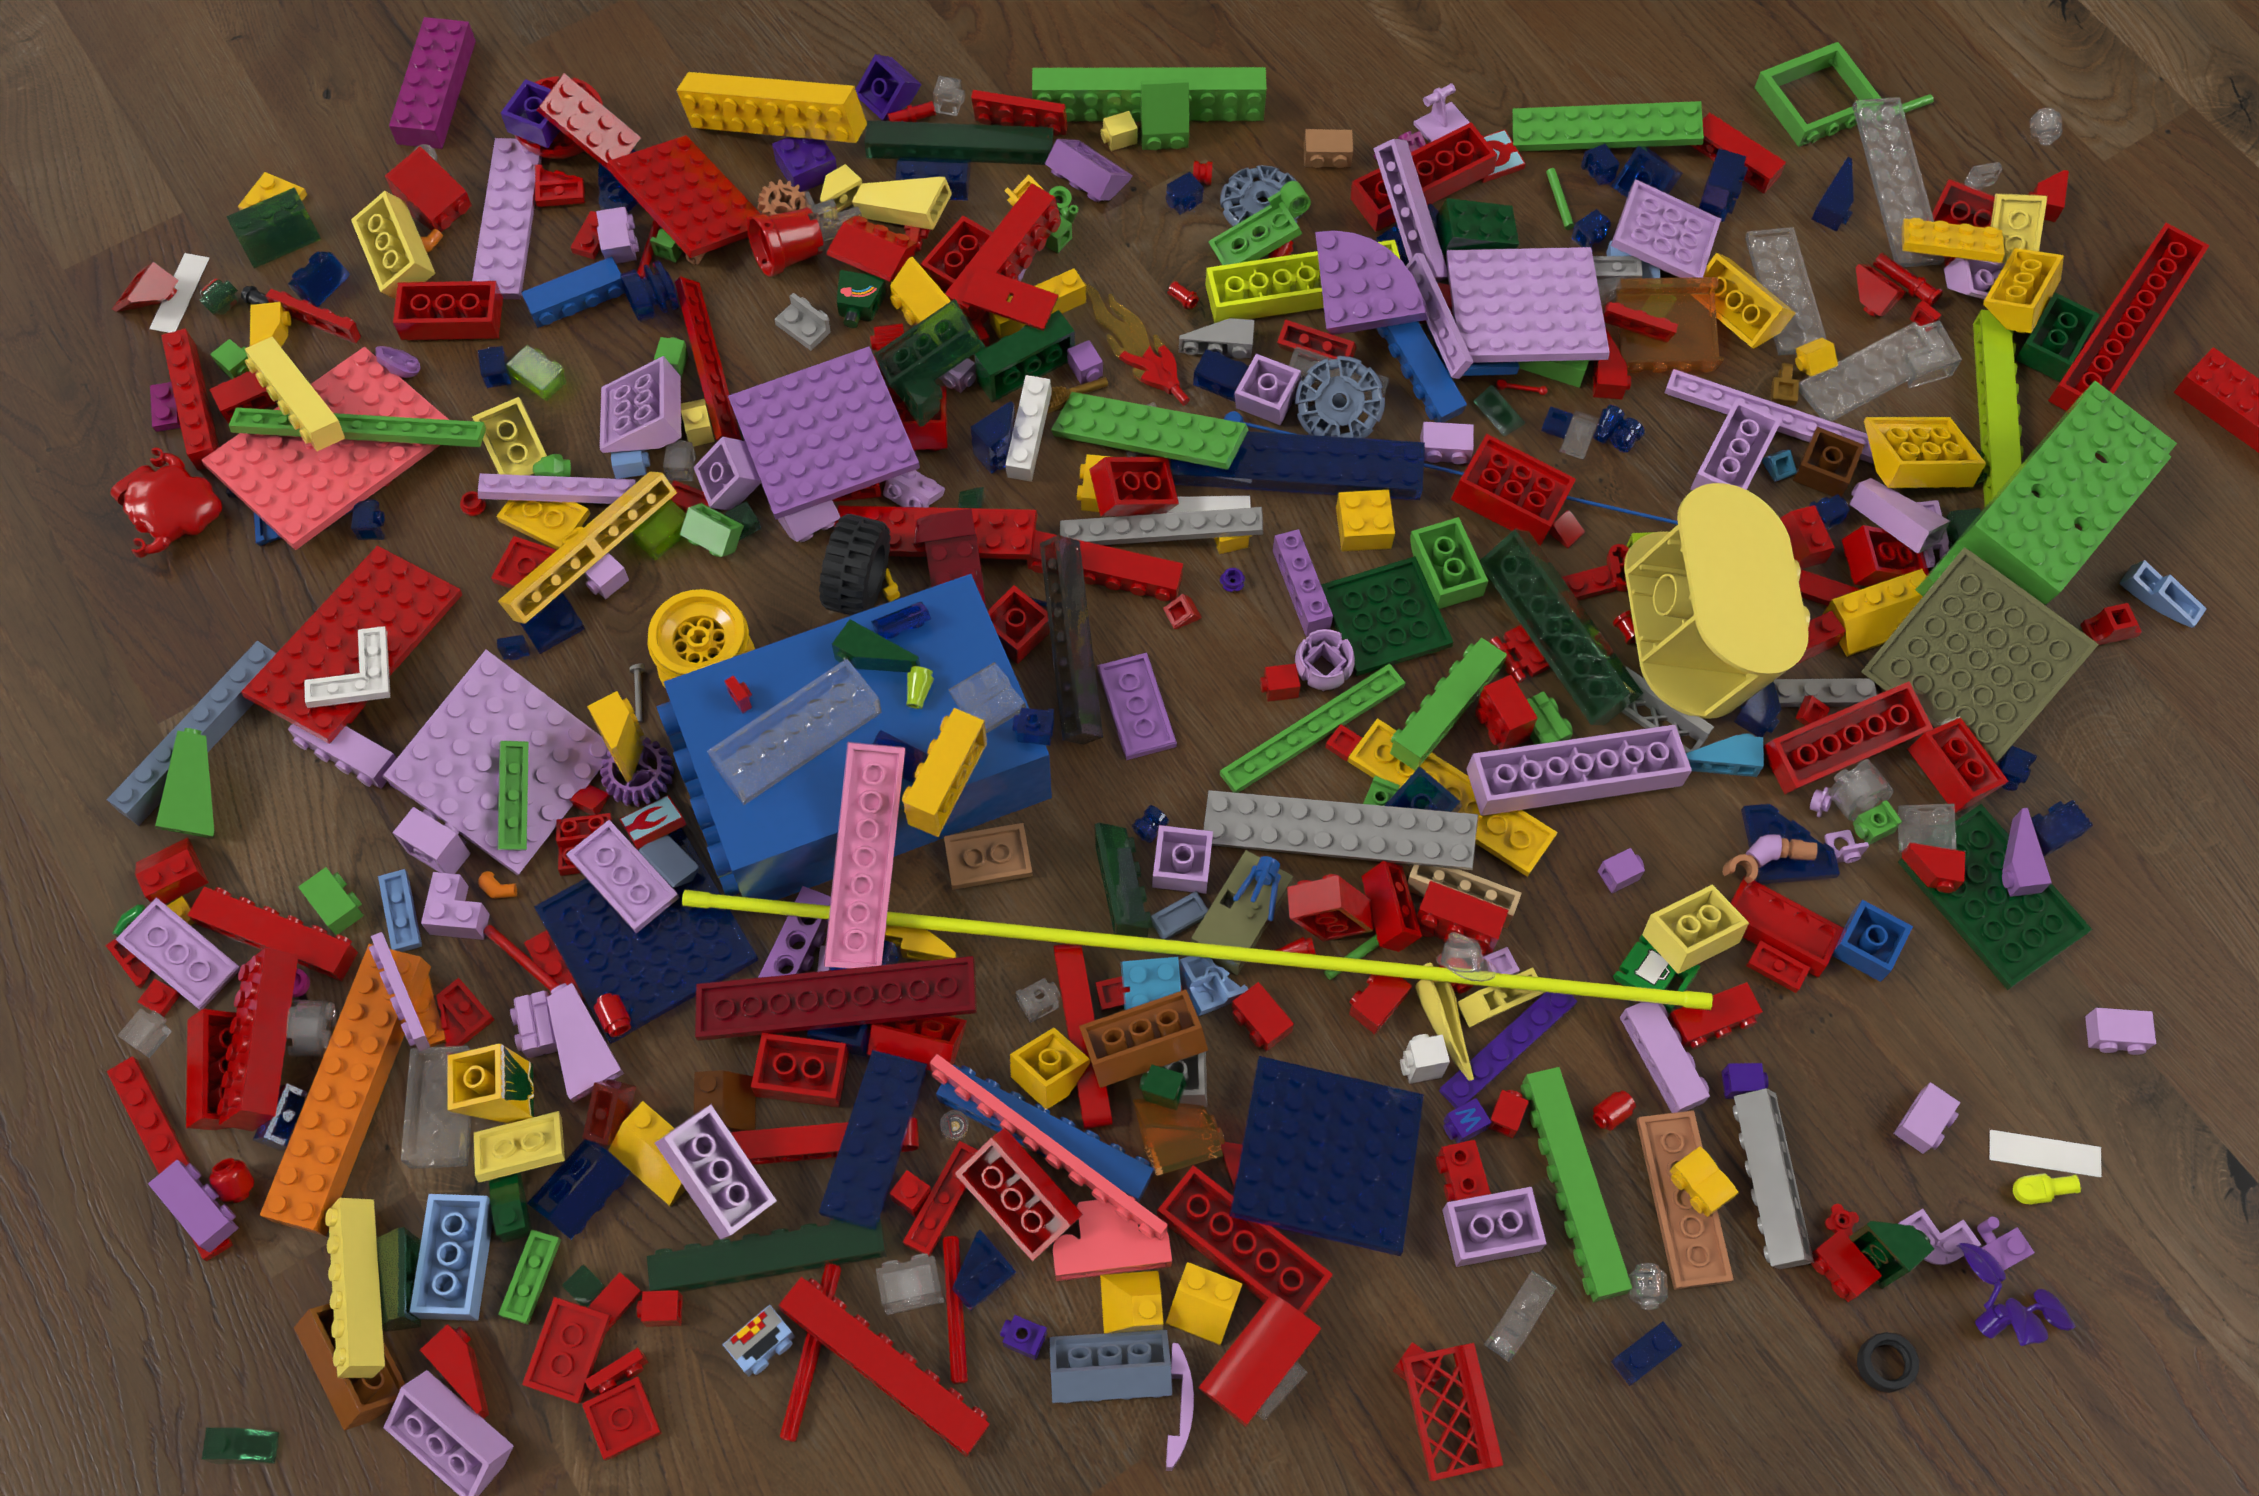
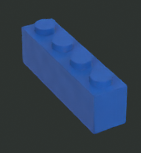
(574, 292)

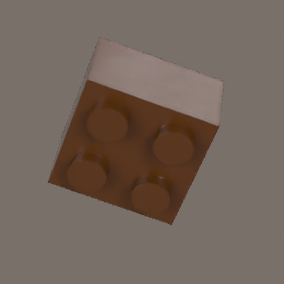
(1828, 462)

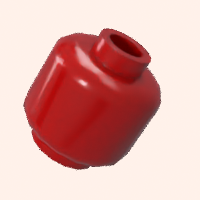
(231, 1180)

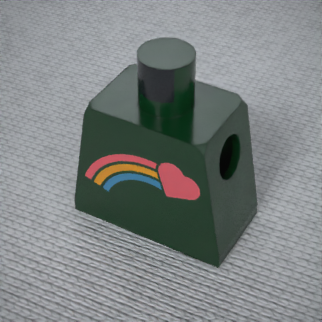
(859, 297)

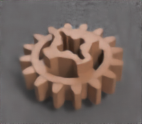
(783, 196)

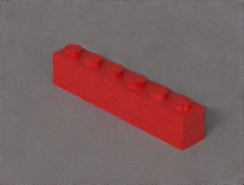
(190, 396)
(1121, 569)
(267, 929)

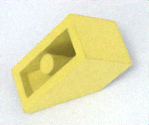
(841, 187)
(697, 422)

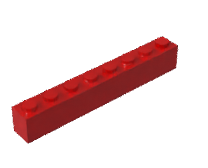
(885, 1366)

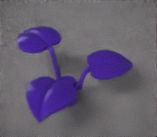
(1997, 1317)

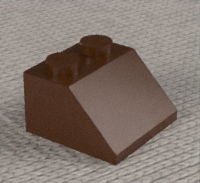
(729, 1096)

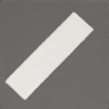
(172, 311)
(1207, 503)
(2045, 1153)

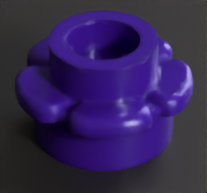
(1232, 574)

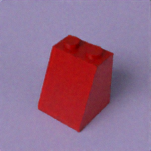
(428, 190)

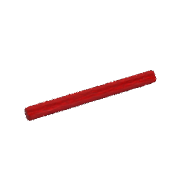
(807, 1365)

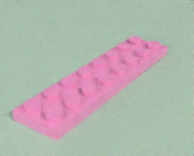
(864, 855)

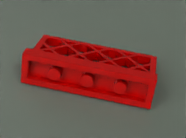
(1476, 1405)

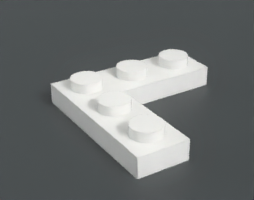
(369, 684)

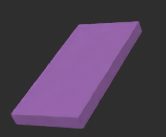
(1136, 706)

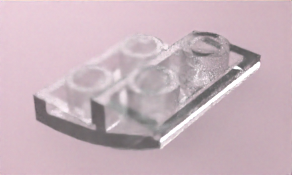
(988, 697)
(1927, 825)

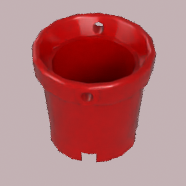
(783, 239)

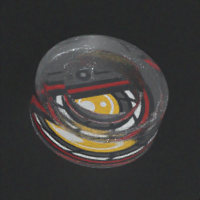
(954, 1125)

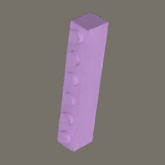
(1410, 205)

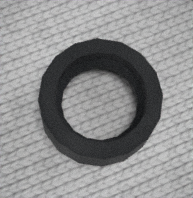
(1908, 1354)

